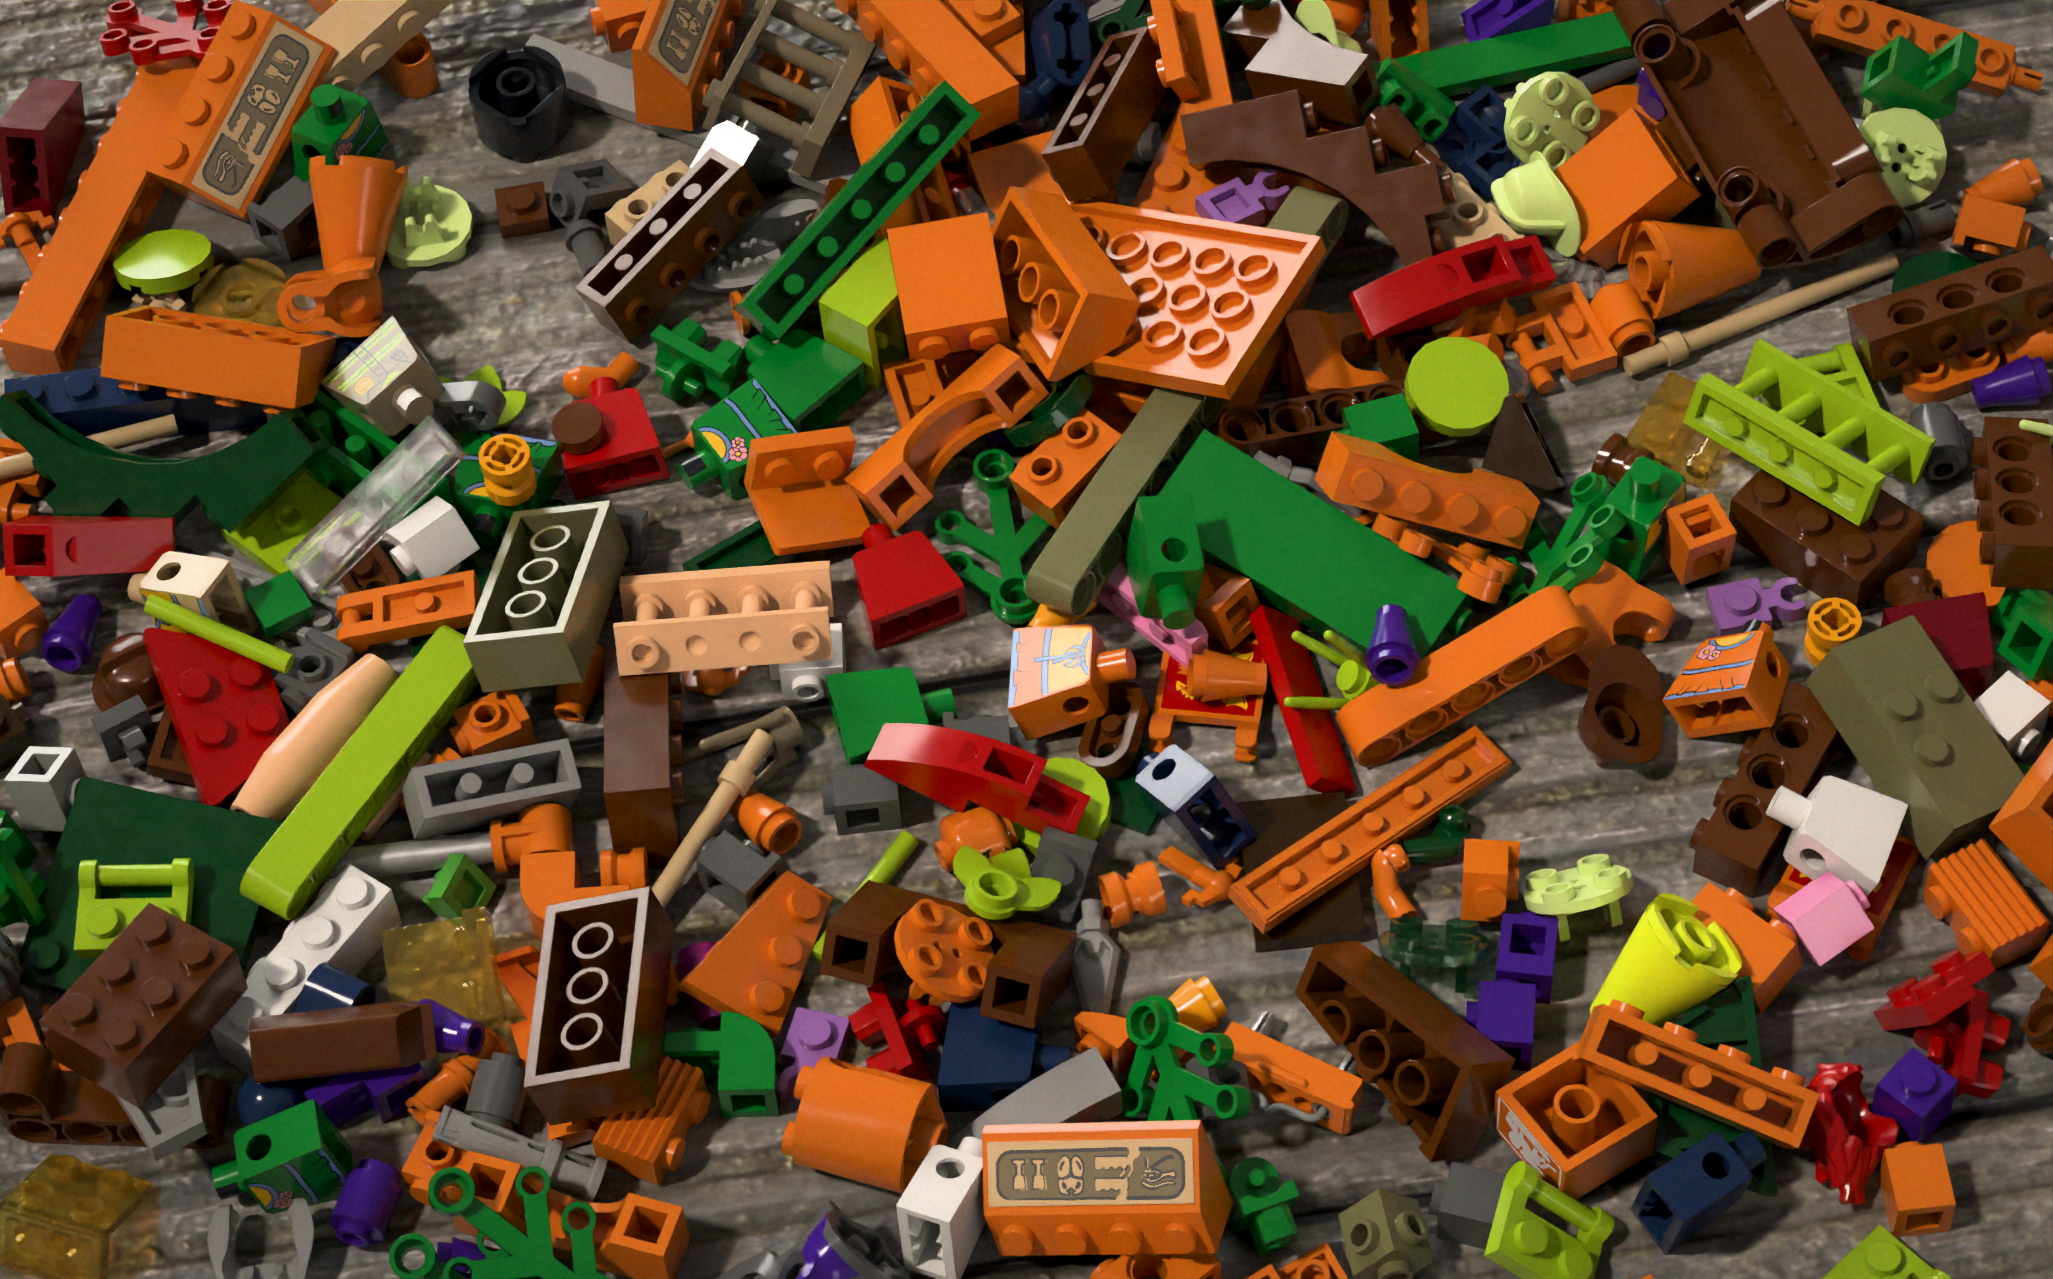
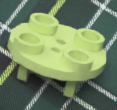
(1550, 116)
(1921, 161)
(429, 227)
(1579, 889)

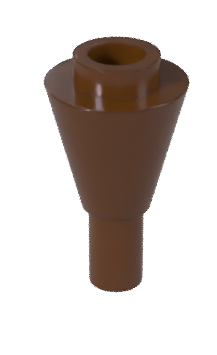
(1400, 136)

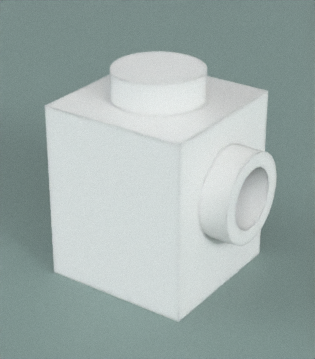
(431, 541)
(808, 679)
(2015, 714)

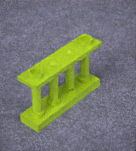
(1797, 455)

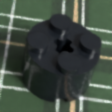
(520, 102)

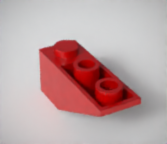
(85, 544)

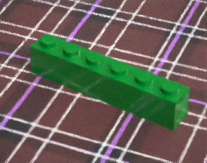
(857, 211)

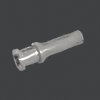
(566, 1169)

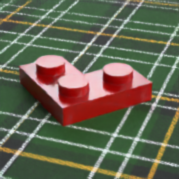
(1935, 995)

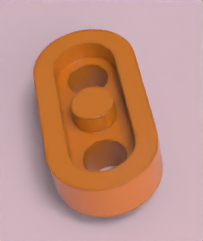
(1950, 375)

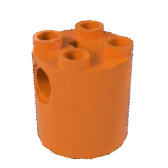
(863, 1123)

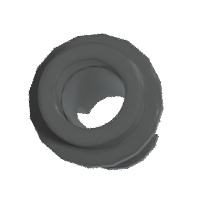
(1922, 224)
(585, 241)

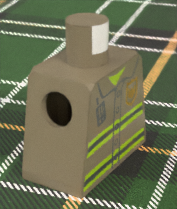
(386, 381)

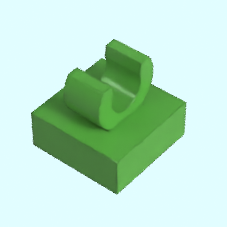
(459, 887)

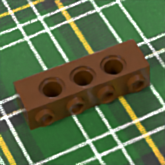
(1953, 314)
(2014, 503)
(1744, 856)

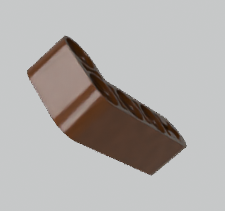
(65, 1108)

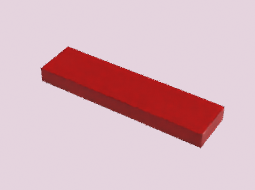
(1309, 729)

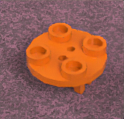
(943, 952)

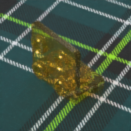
(448, 963)
(64, 1217)

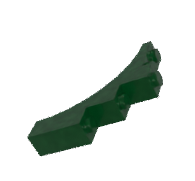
(100, 480)

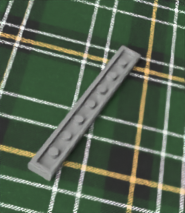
(611, 90)

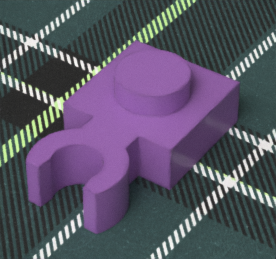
(1242, 203)
(1746, 600)
(808, 1040)

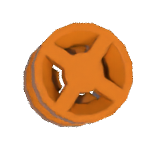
(625, 868)

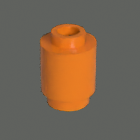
(1623, 318)

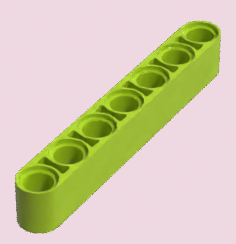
(361, 777)

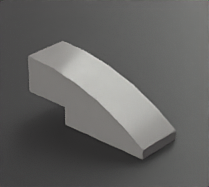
(1069, 1093)

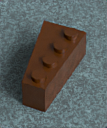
(643, 760)
(1407, 1043)

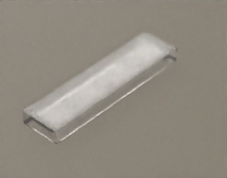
(374, 507)

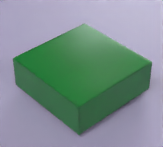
(279, 604)

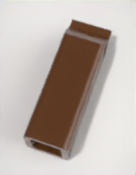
(341, 1041)

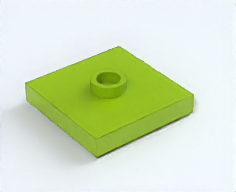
(284, 524)

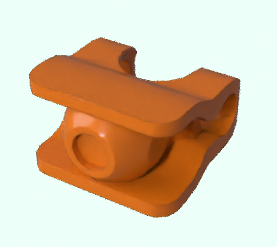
(345, 299)
(1321, 351)
(1612, 607)

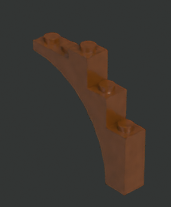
(1286, 57)
(1279, 136)

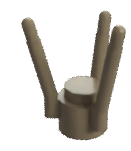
(779, 724)

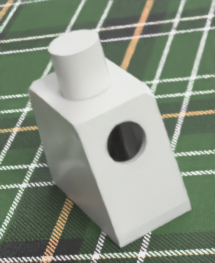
(1839, 830)
(943, 1211)

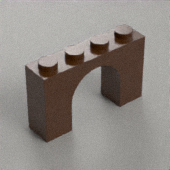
(1021, 979)

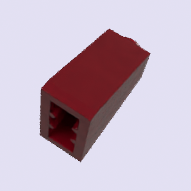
(40, 145)

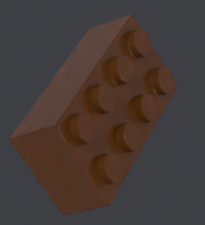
(600, 1006)

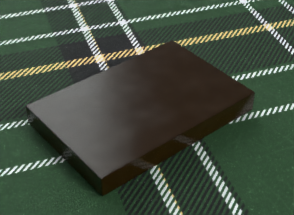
(1279, 824)

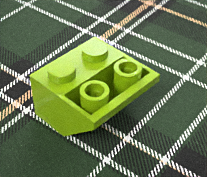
(864, 312)

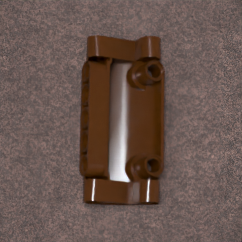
(1763, 126)

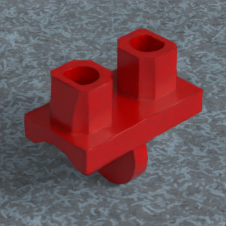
(903, 1031)
(1957, 1045)

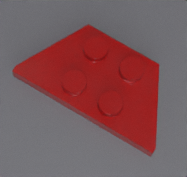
(219, 707)

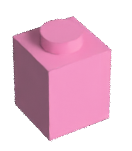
(1826, 916)

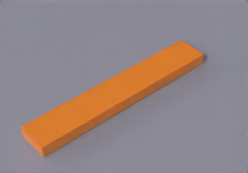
(1372, 824)

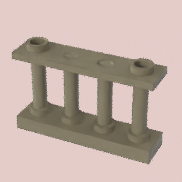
(822, 106)

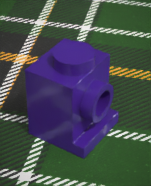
(1528, 951)

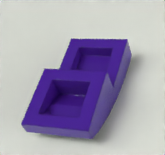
(356, 1093)

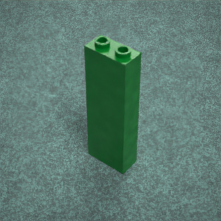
(1310, 553)

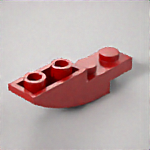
(1451, 282)
(968, 766)

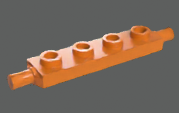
(1869, 26)

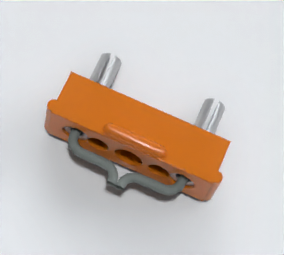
(1295, 1079)

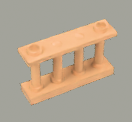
(725, 618)

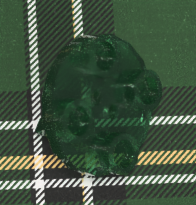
(1434, 946)

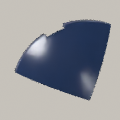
(1477, 142)

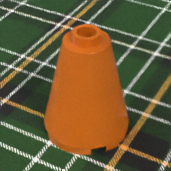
(355, 206)
(1683, 264)

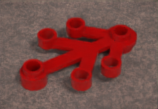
(163, 39)

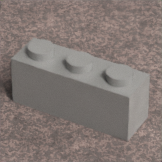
(489, 786)

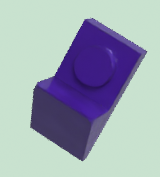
(1504, 17)

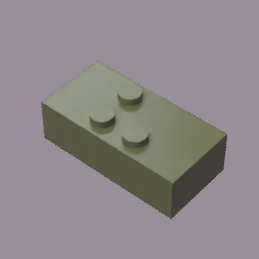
(547, 597)
(1917, 734)

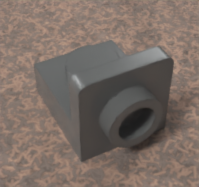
(586, 188)
(1067, 860)

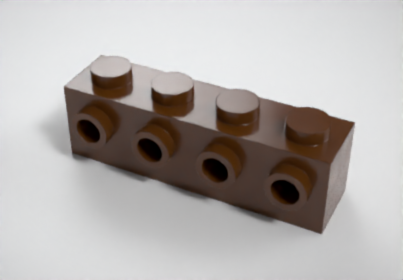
(1106, 116)
(670, 245)

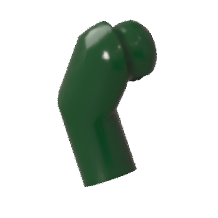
(1445, 840)

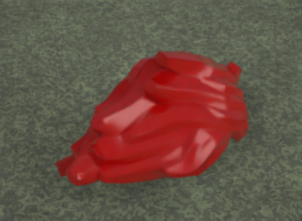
(1845, 1132)

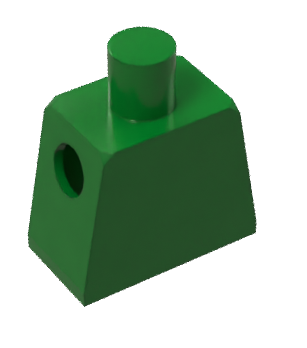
(806, 377)
(1170, 581)
(874, 697)

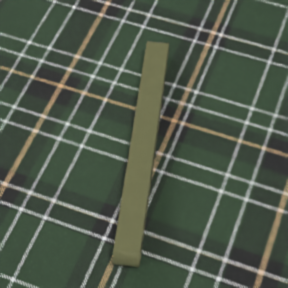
(1147, 454)

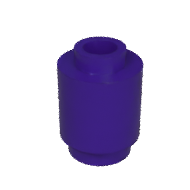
(366, 1203)

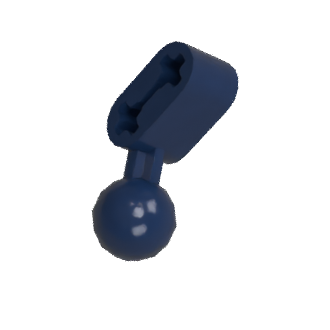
(1059, 66)
(324, 989)

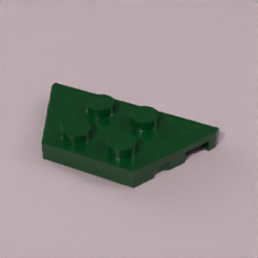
(1726, 1021)

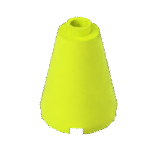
(1670, 962)

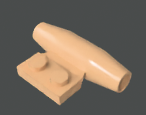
(315, 739)

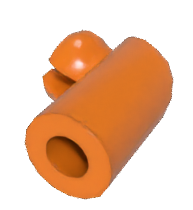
(578, 379)
(1386, 887)

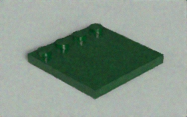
(145, 828)

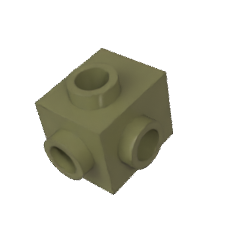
(1385, 1236)

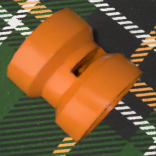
(1136, 893)

